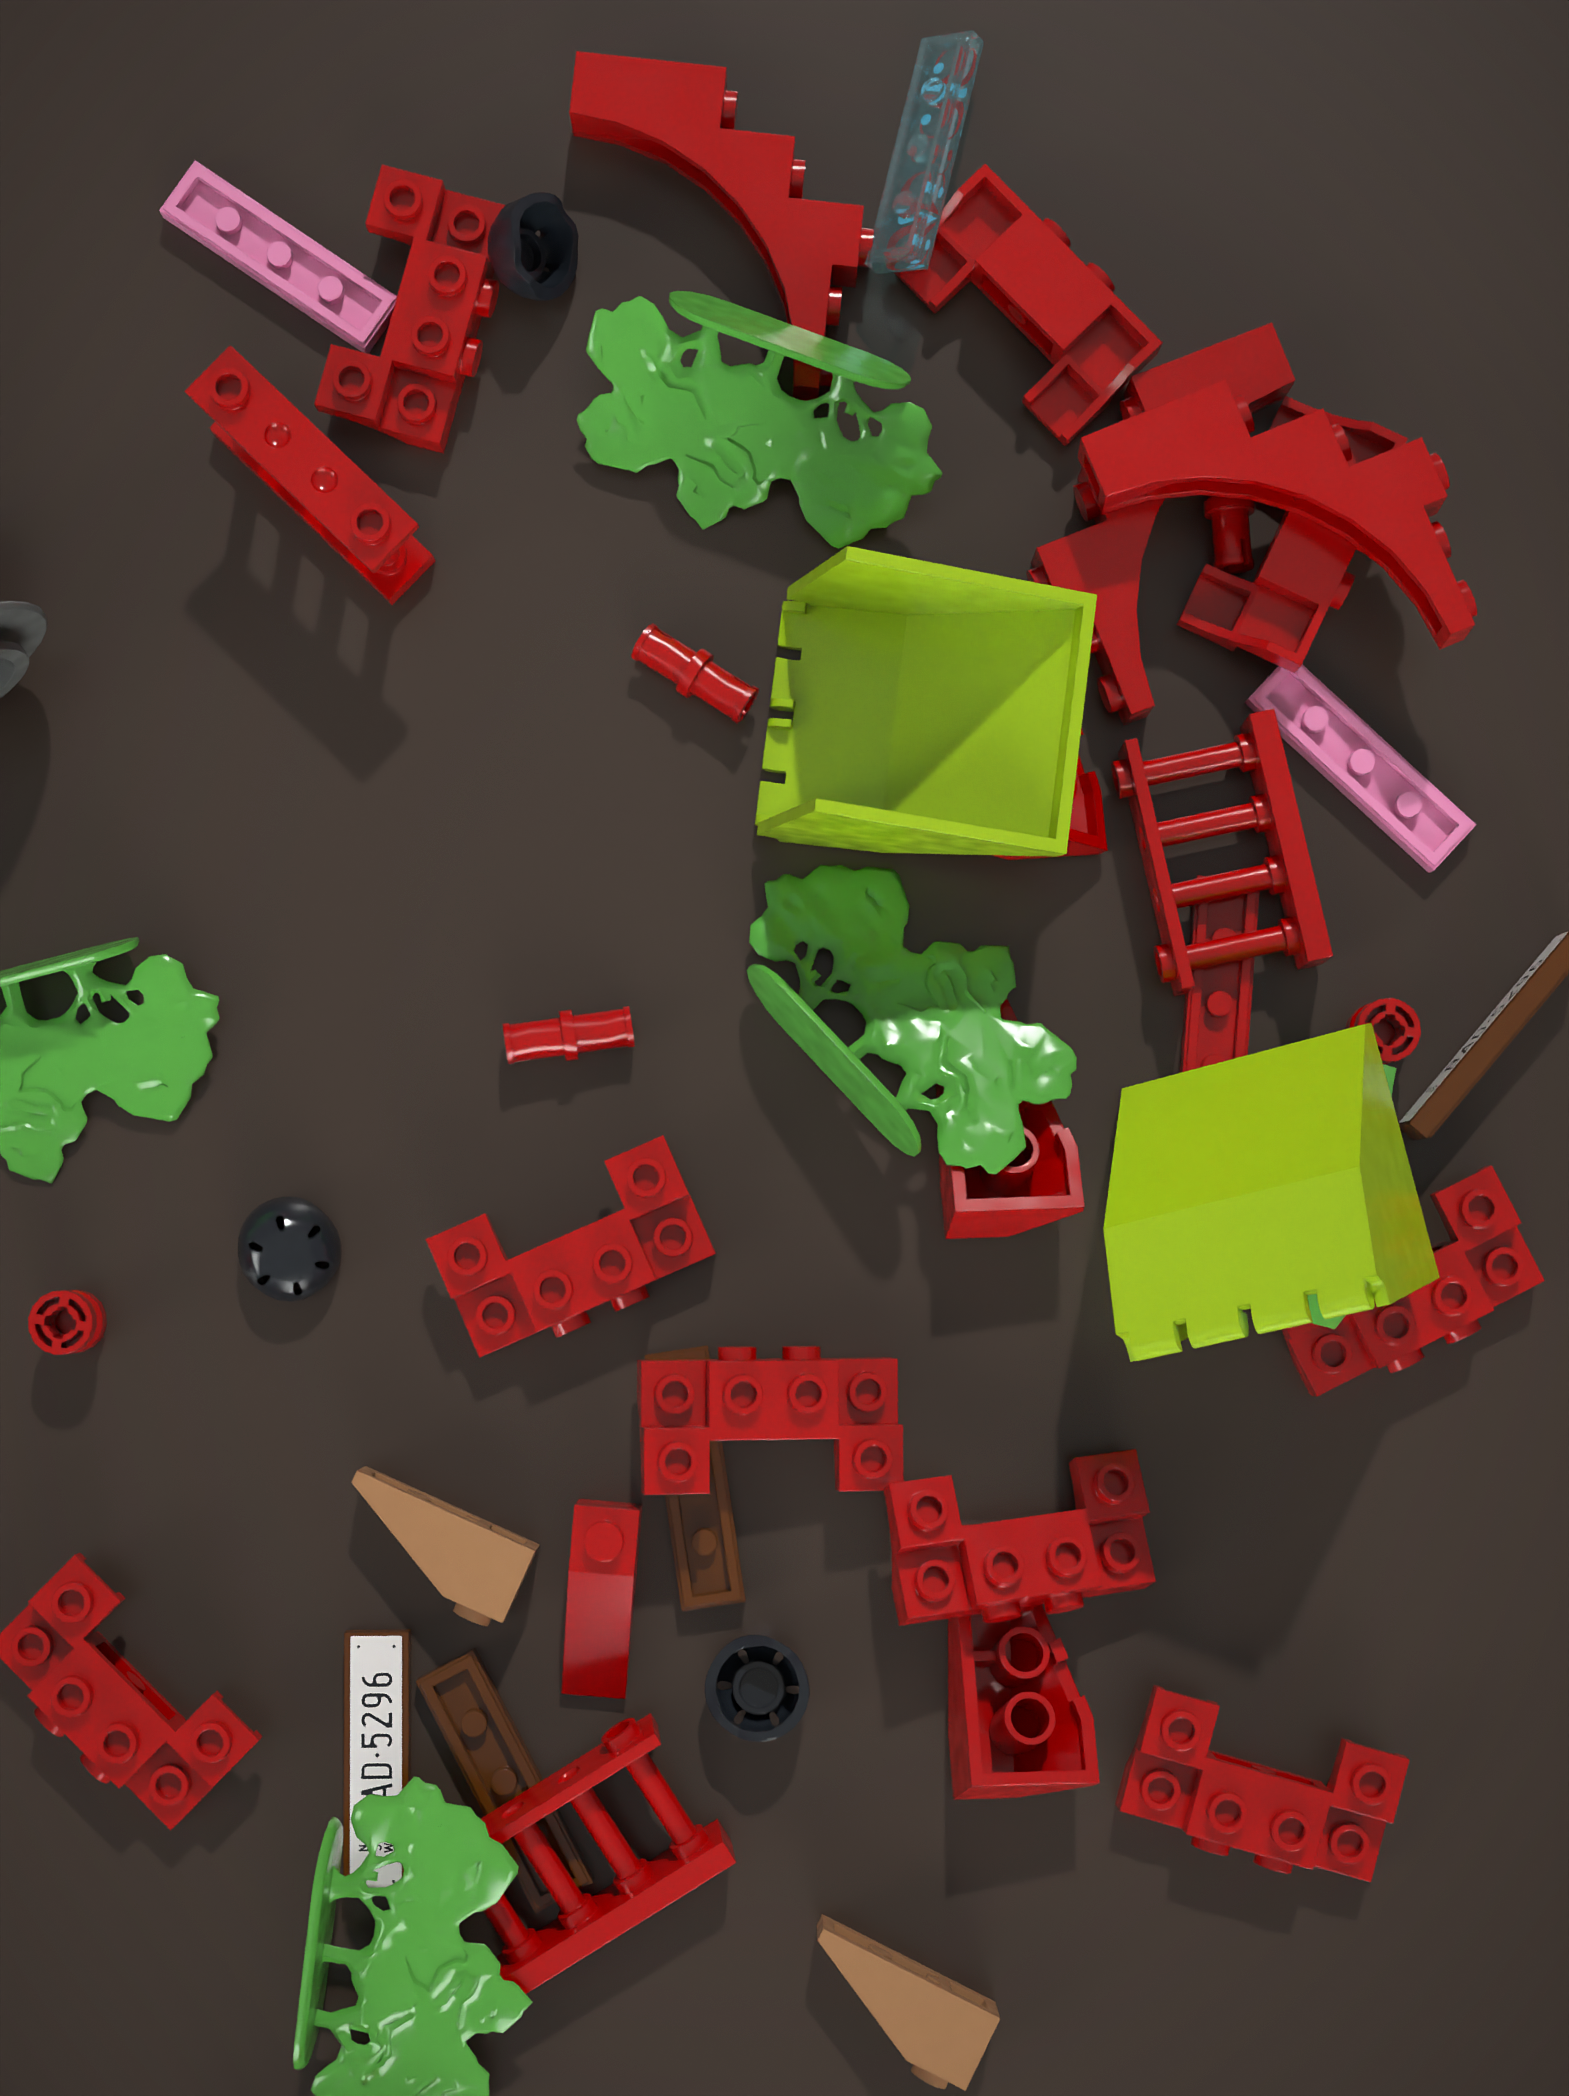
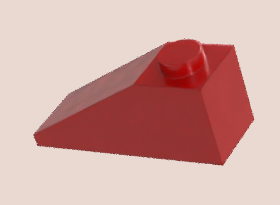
(600, 1597)

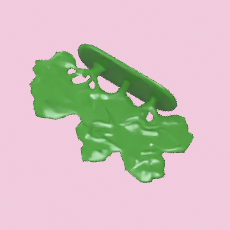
(739, 430)
(920, 1011)
(58, 1061)
(418, 1978)

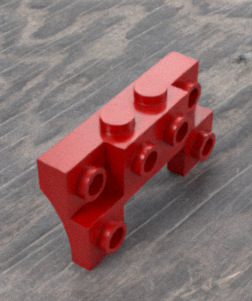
(1045, 292)
(435, 318)
(1297, 577)
(581, 1269)
(1476, 1271)
(782, 1398)
(1024, 1561)
(109, 1707)
(1255, 1806)

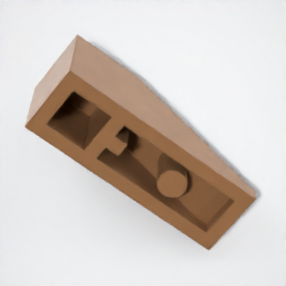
(457, 1551)
(924, 2013)

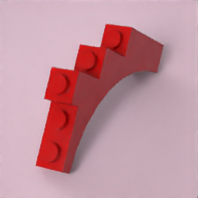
(688, 122)
(1301, 466)
(1110, 554)

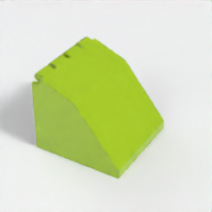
(926, 710)
(1261, 1191)

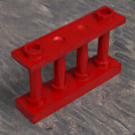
(311, 475)
(1269, 811)
(639, 1885)

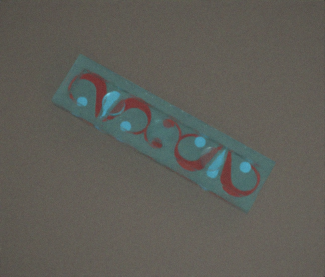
(924, 152)

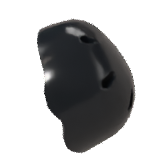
(521, 255)
(288, 1252)
(757, 1688)

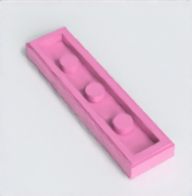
(280, 257)
(1362, 766)

